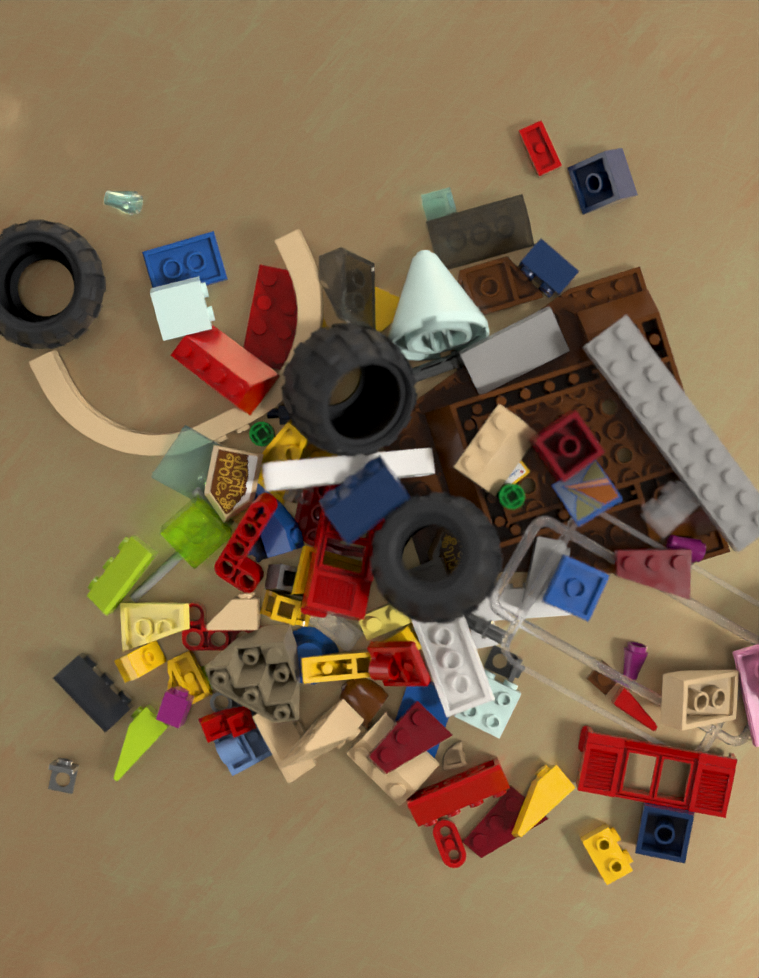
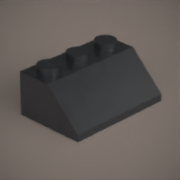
(94, 691)

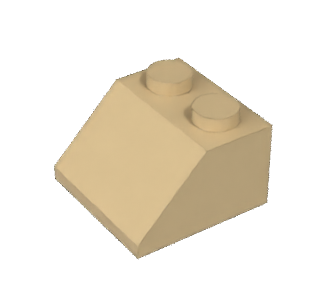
(239, 614)

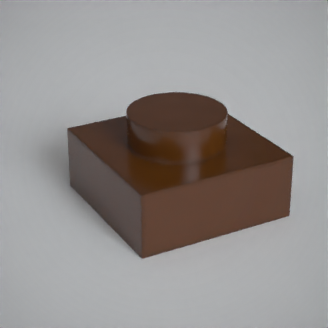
(600, 681)

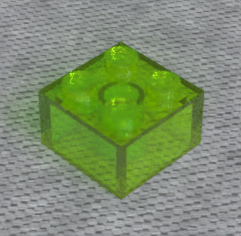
(196, 531)

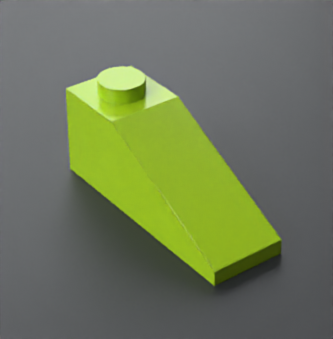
(139, 737)

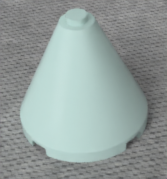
(434, 312)

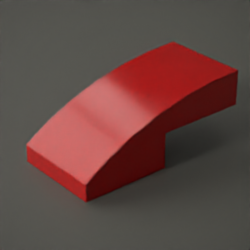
(227, 721)

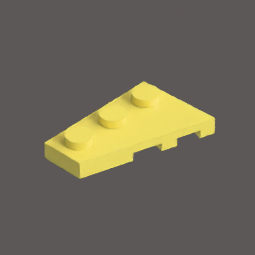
(151, 621)

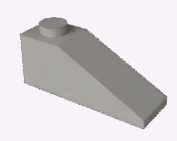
(540, 553)

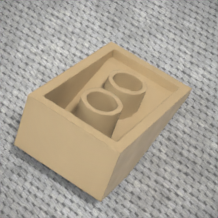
(699, 698)
(325, 733)

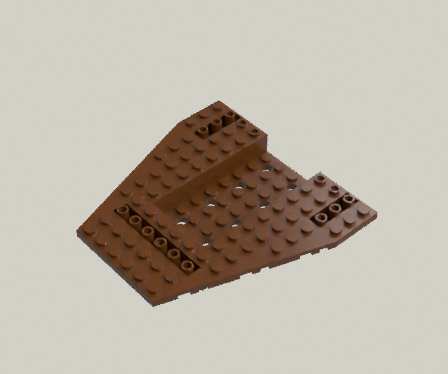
(455, 412)

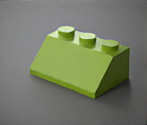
(120, 574)

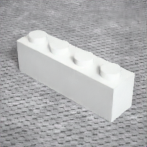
(512, 600)

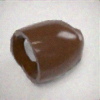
(364, 697)

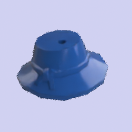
(312, 643)

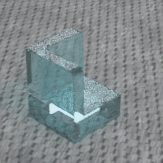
(438, 204)

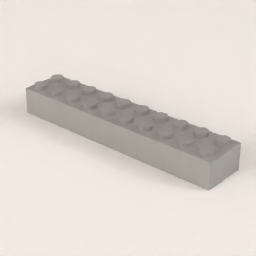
(678, 431)

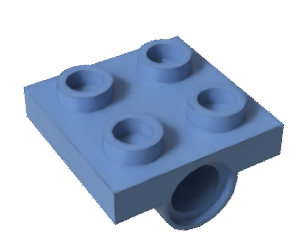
(242, 750)

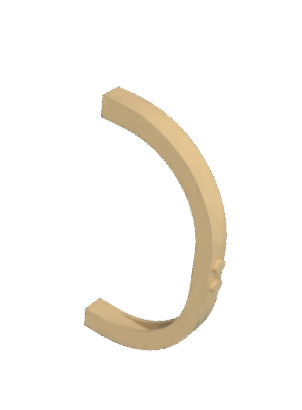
(87, 420)

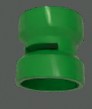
(262, 434)
(511, 496)

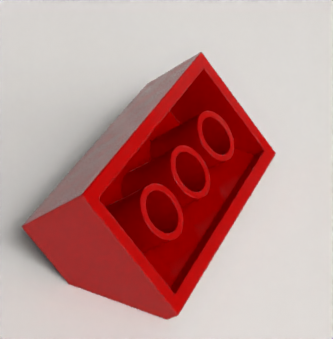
(226, 367)
(457, 792)

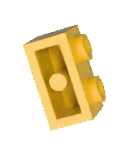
(606, 853)

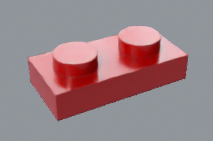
(540, 148)

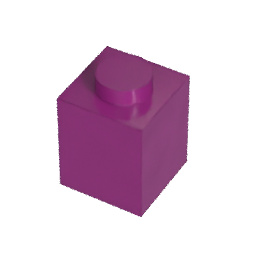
(175, 706)

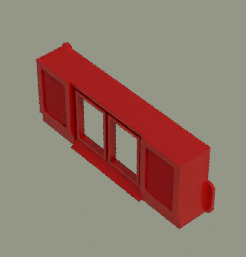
(336, 589)
(605, 765)

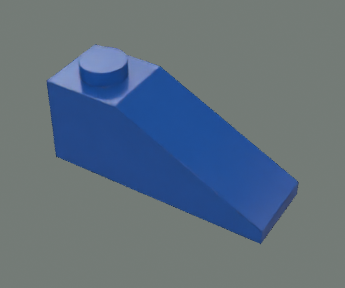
(281, 532)

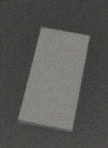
(514, 350)

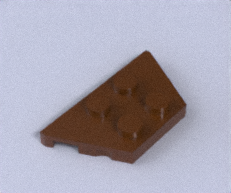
(497, 285)

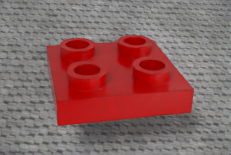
(397, 664)

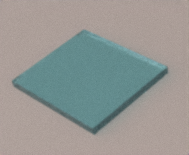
(186, 462)

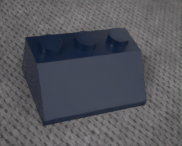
(364, 499)

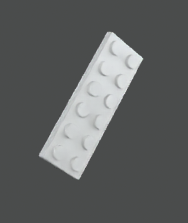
(451, 653)

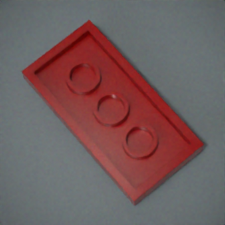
(272, 317)

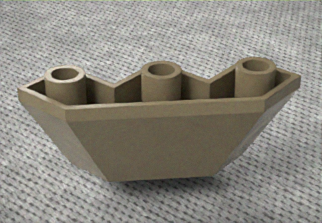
(261, 672)

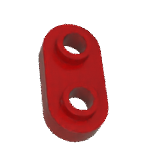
(449, 842)

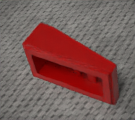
(626, 702)

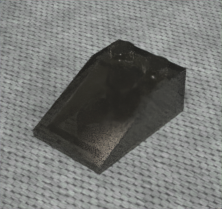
(349, 286)

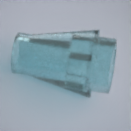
(125, 201)

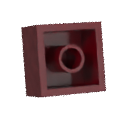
(566, 446)

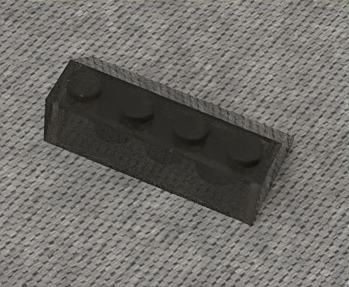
(481, 232)

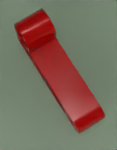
(247, 538)
(206, 636)

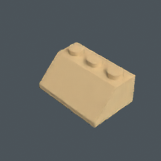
(496, 450)
(281, 739)
(403, 780)

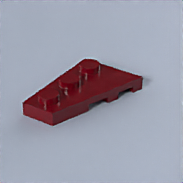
(657, 568)
(408, 738)
(497, 824)

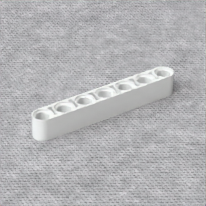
(336, 469)

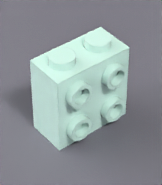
(182, 308)
(494, 714)

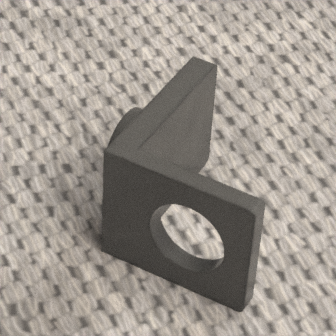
(509, 670)
(65, 766)

